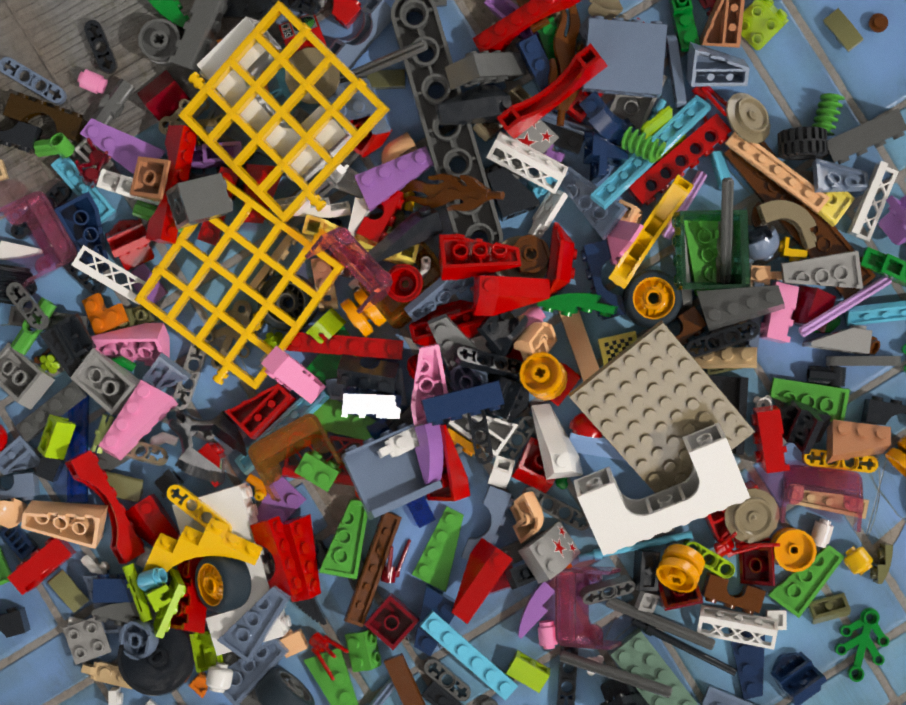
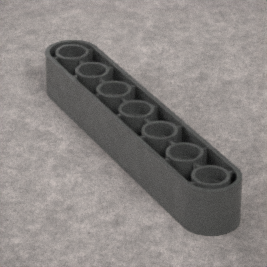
(441, 147)

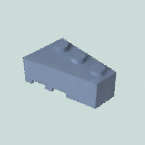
(715, 68)

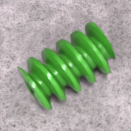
(827, 110)
(641, 146)

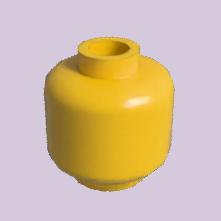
(858, 560)

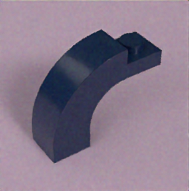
(604, 119)

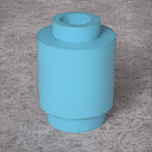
(152, 579)

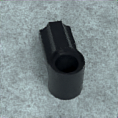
(829, 375)

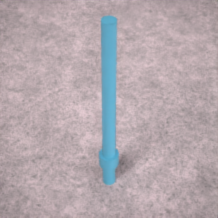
(597, 554)

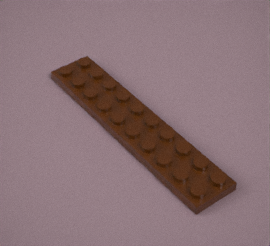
(828, 238)

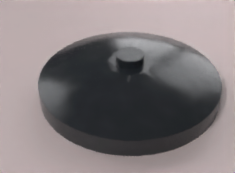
(162, 670)

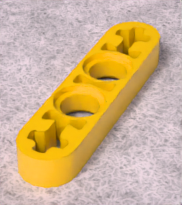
(840, 464)
(201, 506)

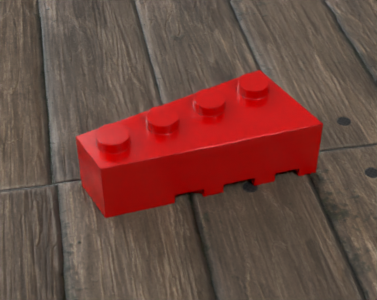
(302, 547)
(191, 611)

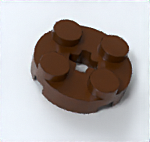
(541, 255)

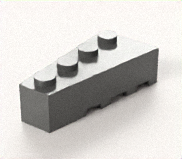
(199, 33)
(485, 68)
(866, 135)
(738, 305)

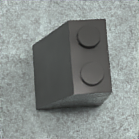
(199, 200)

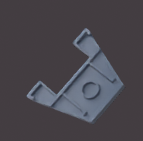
(360, 107)

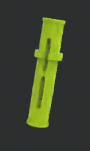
(137, 593)

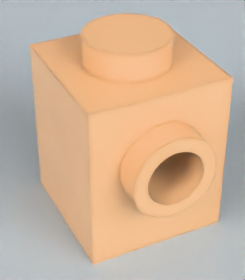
(633, 213)
(294, 642)

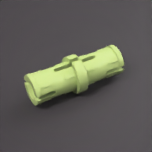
(101, 432)

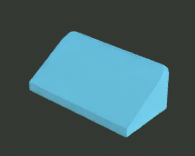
(719, 167)

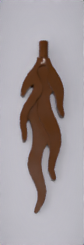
(564, 53)
(471, 192)

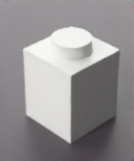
(501, 472)

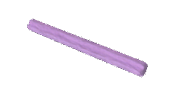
(844, 306)

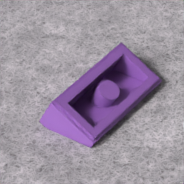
(144, 273)

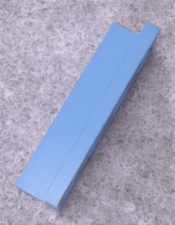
(594, 446)

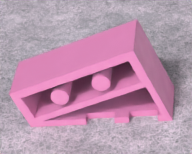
(776, 324)
(292, 374)

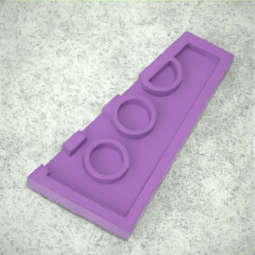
(120, 145)
(386, 179)
(290, 501)

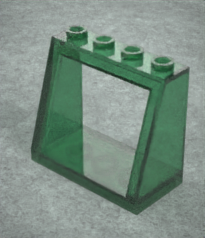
(740, 250)

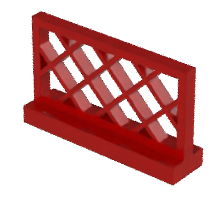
(343, 478)

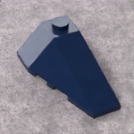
(84, 228)

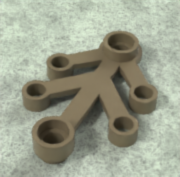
(173, 120)
(231, 333)

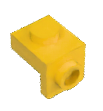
(792, 254)

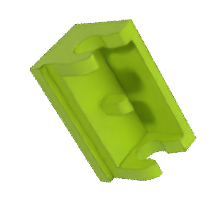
(327, 324)
(56, 437)
(156, 597)
(204, 651)
(528, 671)

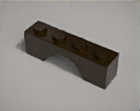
(23, 110)

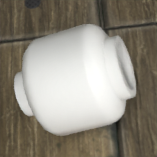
(219, 677)

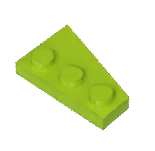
(164, 615)

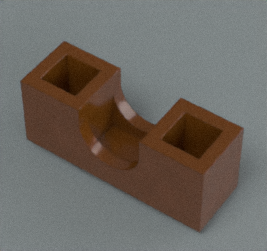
(690, 323)
(749, 598)

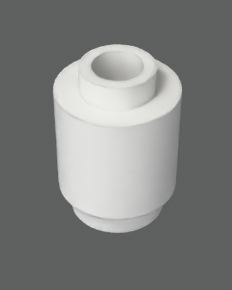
(822, 532)

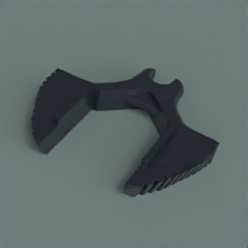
(191, 460)
(312, 606)

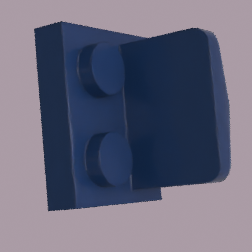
(601, 155)
(797, 677)

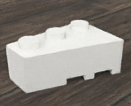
(498, 430)

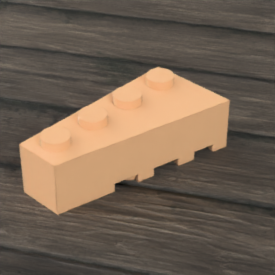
(66, 521)

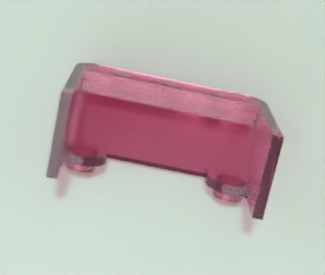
(46, 228)
(357, 261)
(823, 480)
(571, 613)

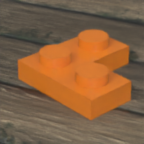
(100, 317)

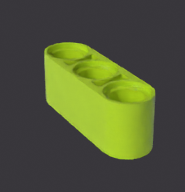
(717, 561)

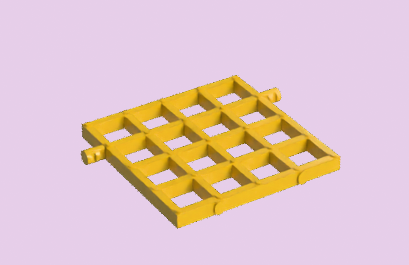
(282, 112)
(218, 312)

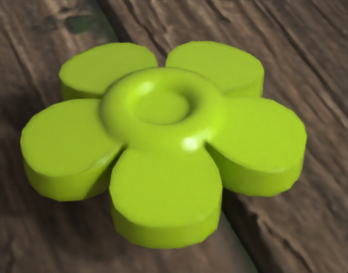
(274, 339)
(49, 363)

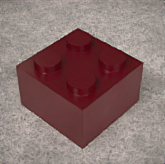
(391, 621)

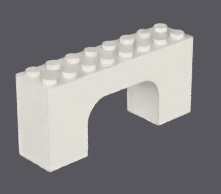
(259, 112)
(709, 488)
(238, 509)

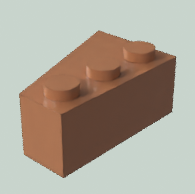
(724, 24)
(855, 439)

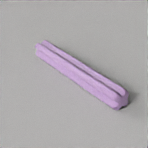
(697, 182)

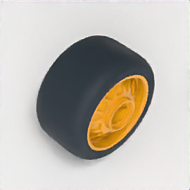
(637, 303)
(222, 583)

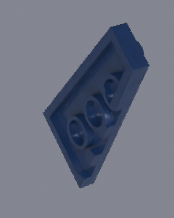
(749, 666)

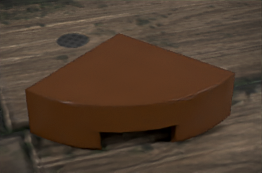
(755, 219)

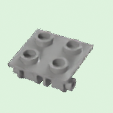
(87, 640)

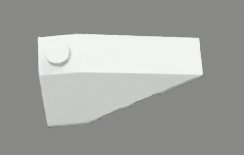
(556, 449)

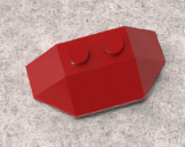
(560, 260)
(458, 311)

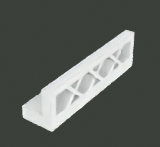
(515, 149)
(868, 200)
(102, 278)
(738, 623)

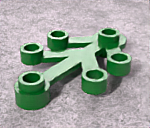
(862, 640)

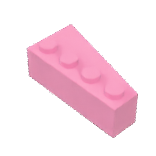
(140, 413)

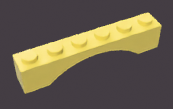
(313, 223)

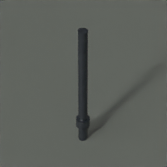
(651, 630)

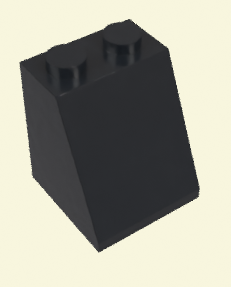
(517, 196)

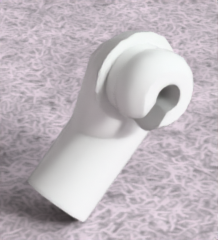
(425, 266)
(93, 567)

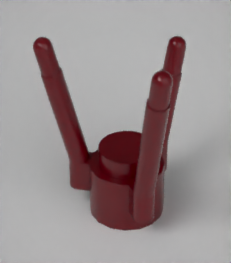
(94, 156)
(90, 175)
(389, 573)

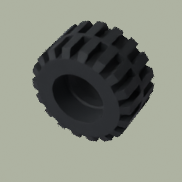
(802, 143)

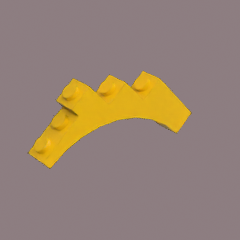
(653, 226)
(192, 543)

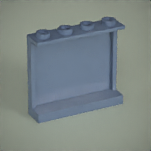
(632, 54)
(385, 481)

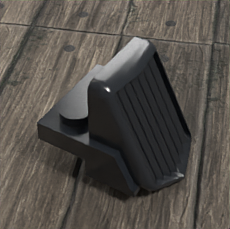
(12, 274)
(502, 331)
(514, 396)
(803, 425)
(621, 694)

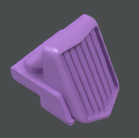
(895, 221)

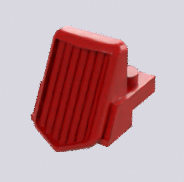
(129, 243)

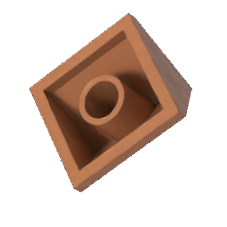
(150, 178)

